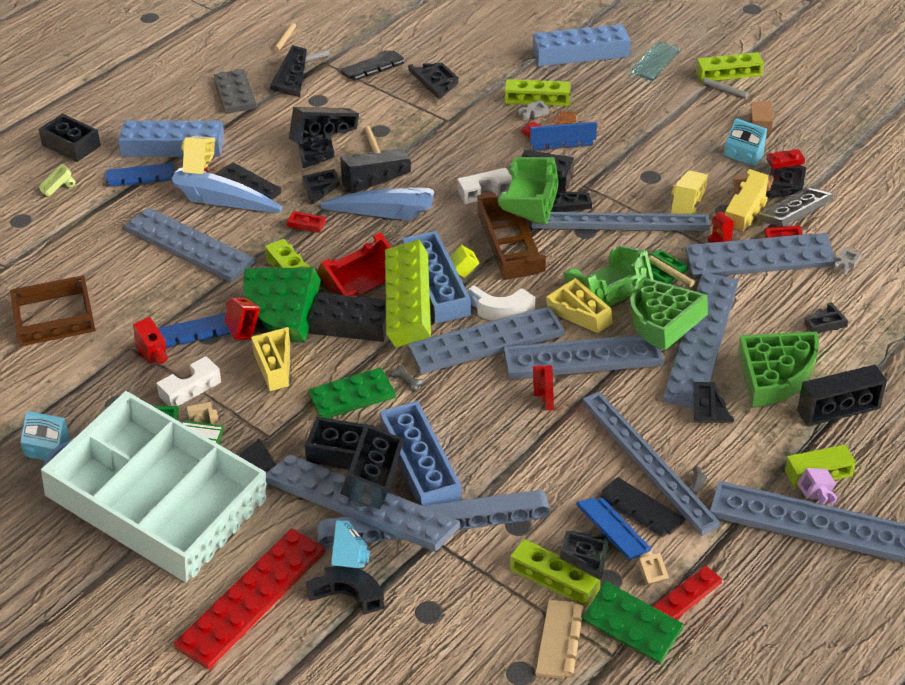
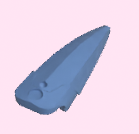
(221, 191)
(387, 203)

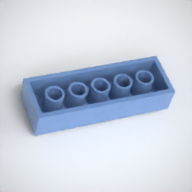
(581, 45)
(166, 137)
(446, 291)
(421, 456)

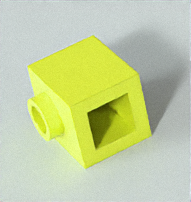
(464, 261)

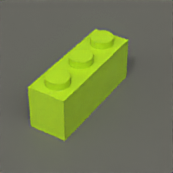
(835, 459)

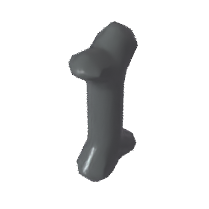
(400, 372)

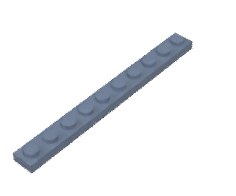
(626, 221)
(651, 464)

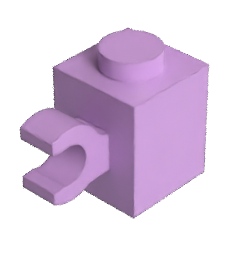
(818, 485)

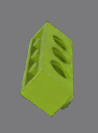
(730, 66)
(530, 91)
(282, 255)
(553, 573)

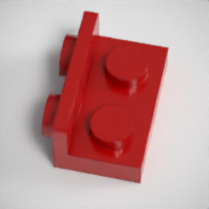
(544, 384)

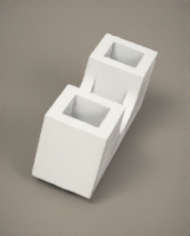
(473, 185)
(178, 391)

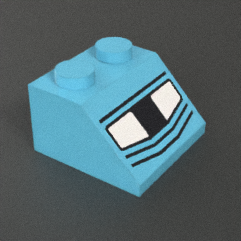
(745, 142)
(42, 434)
(349, 547)

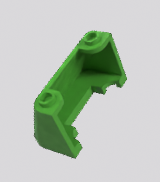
(531, 188)
(619, 278)

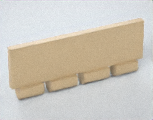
(560, 639)

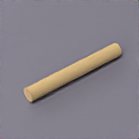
(285, 36)
(372, 141)
(669, 270)

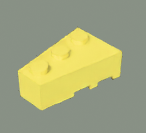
(196, 153)
(688, 192)
(580, 306)

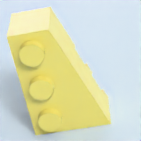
(749, 201)
(273, 357)

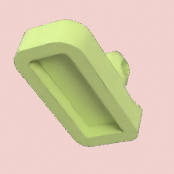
(56, 179)

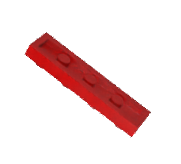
(689, 593)

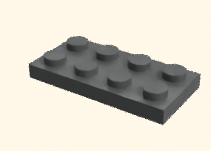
(235, 91)
(795, 207)

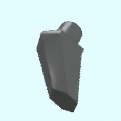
(697, 480)

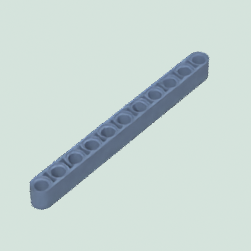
(471, 513)

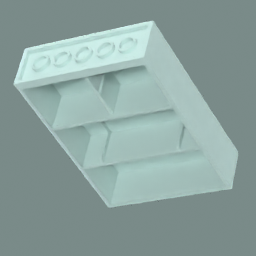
(155, 485)

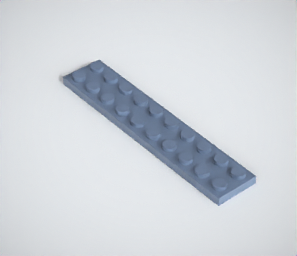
(702, 342)
(396, 514)
(810, 521)

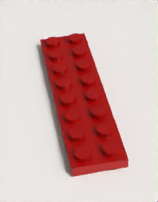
(249, 598)

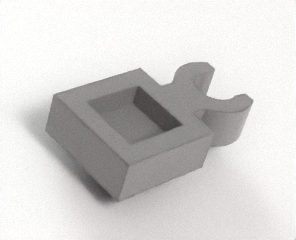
(533, 109)
(847, 259)

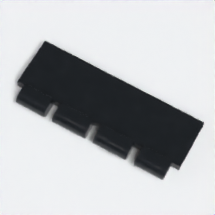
(373, 65)
(645, 508)

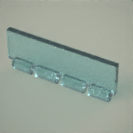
(655, 60)

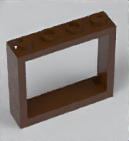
(57, 328)

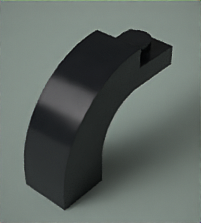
(350, 582)

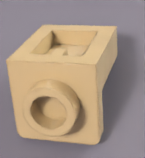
(202, 413)
(652, 568)

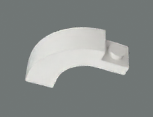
(501, 307)

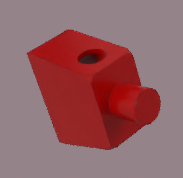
(241, 318)
(153, 348)

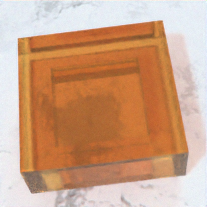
(567, 117)

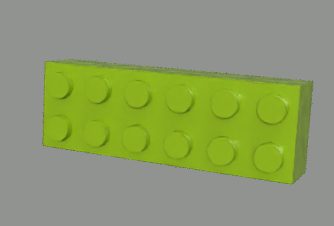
(407, 293)

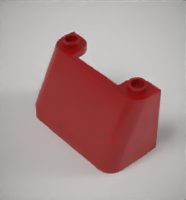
(357, 271)

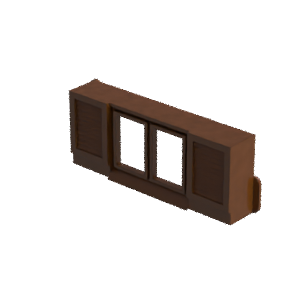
(513, 264)

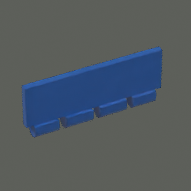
(565, 133)
(145, 173)
(202, 328)
(614, 527)

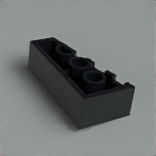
(318, 122)
(374, 168)

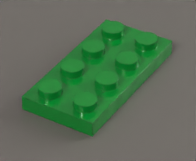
(351, 393)
(633, 622)

